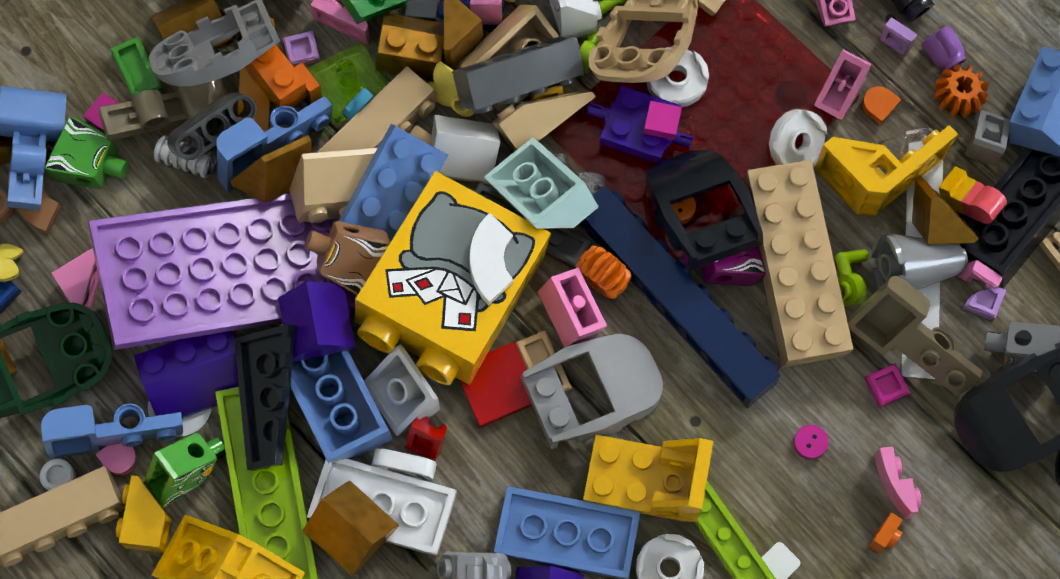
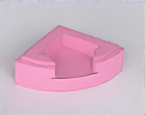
(980, 272)

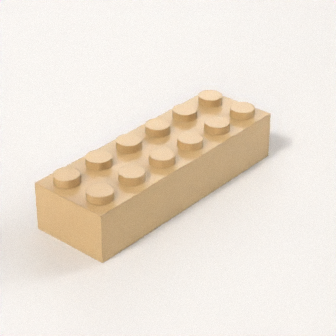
(798, 265)

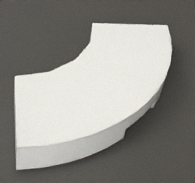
(487, 259)

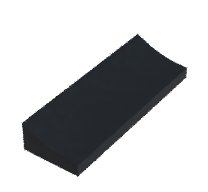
(1026, 219)

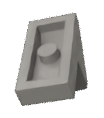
(989, 138)

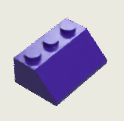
(188, 373)

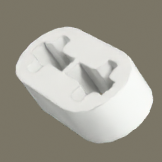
(404, 464)

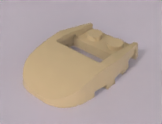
(635, 64)

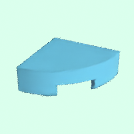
(357, 104)

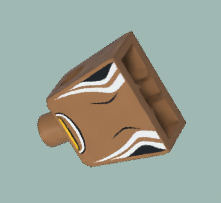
(348, 253)

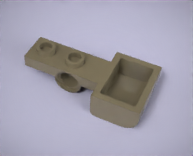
(154, 112)
(894, 320)

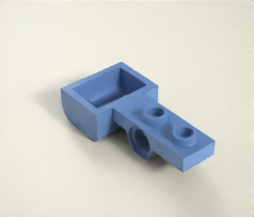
(30, 120)
(247, 142)
(75, 432)

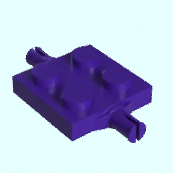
(626, 124)

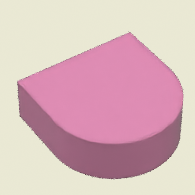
(118, 458)

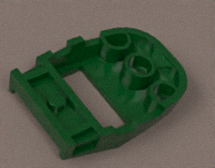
(72, 348)

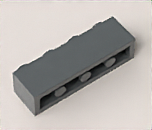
(518, 73)

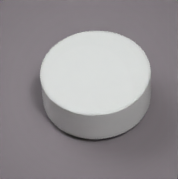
(56, 473)

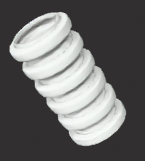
(202, 165)

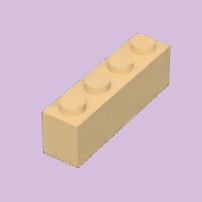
(398, 103)
(58, 514)

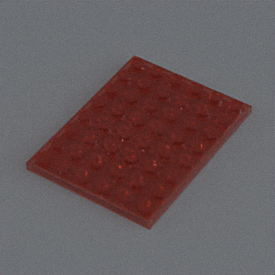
(753, 80)

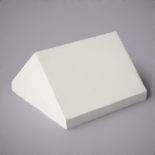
(469, 145)
(401, 391)

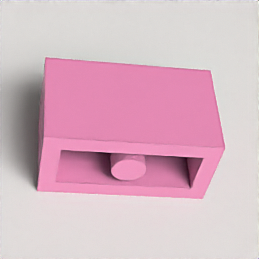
(572, 308)

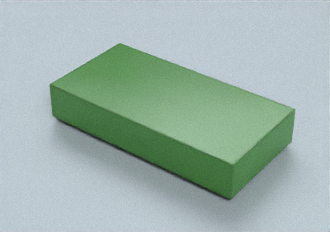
(135, 67)

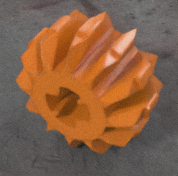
(973, 89)
(603, 272)

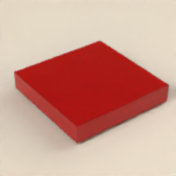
(497, 386)

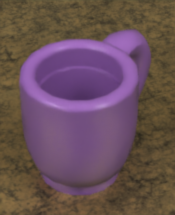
(944, 48)

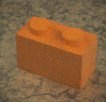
(278, 78)

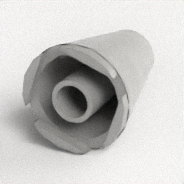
(916, 260)

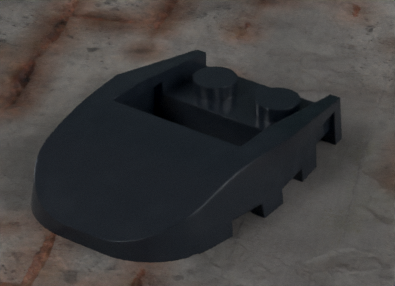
(692, 175)
(993, 425)

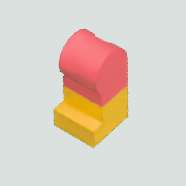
(971, 196)

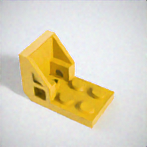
(855, 174)
(650, 477)
(212, 552)

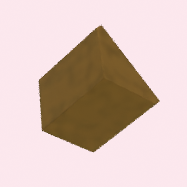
(184, 17)
(461, 32)
(273, 172)
(936, 218)
(349, 527)

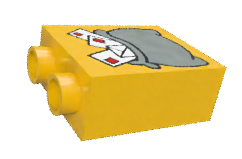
(425, 288)

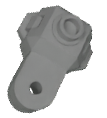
(473, 565)

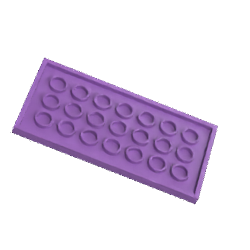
(202, 268)

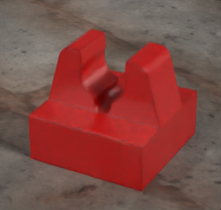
(425, 438)

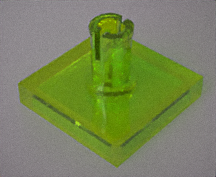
(344, 77)

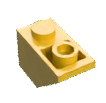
(144, 520)

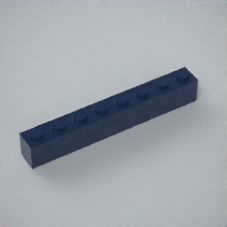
(680, 299)

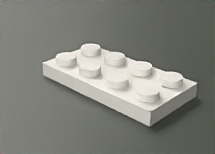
(415, 504)

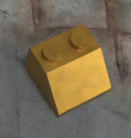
(411, 44)

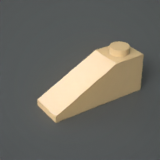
(538, 116)

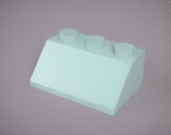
(542, 188)

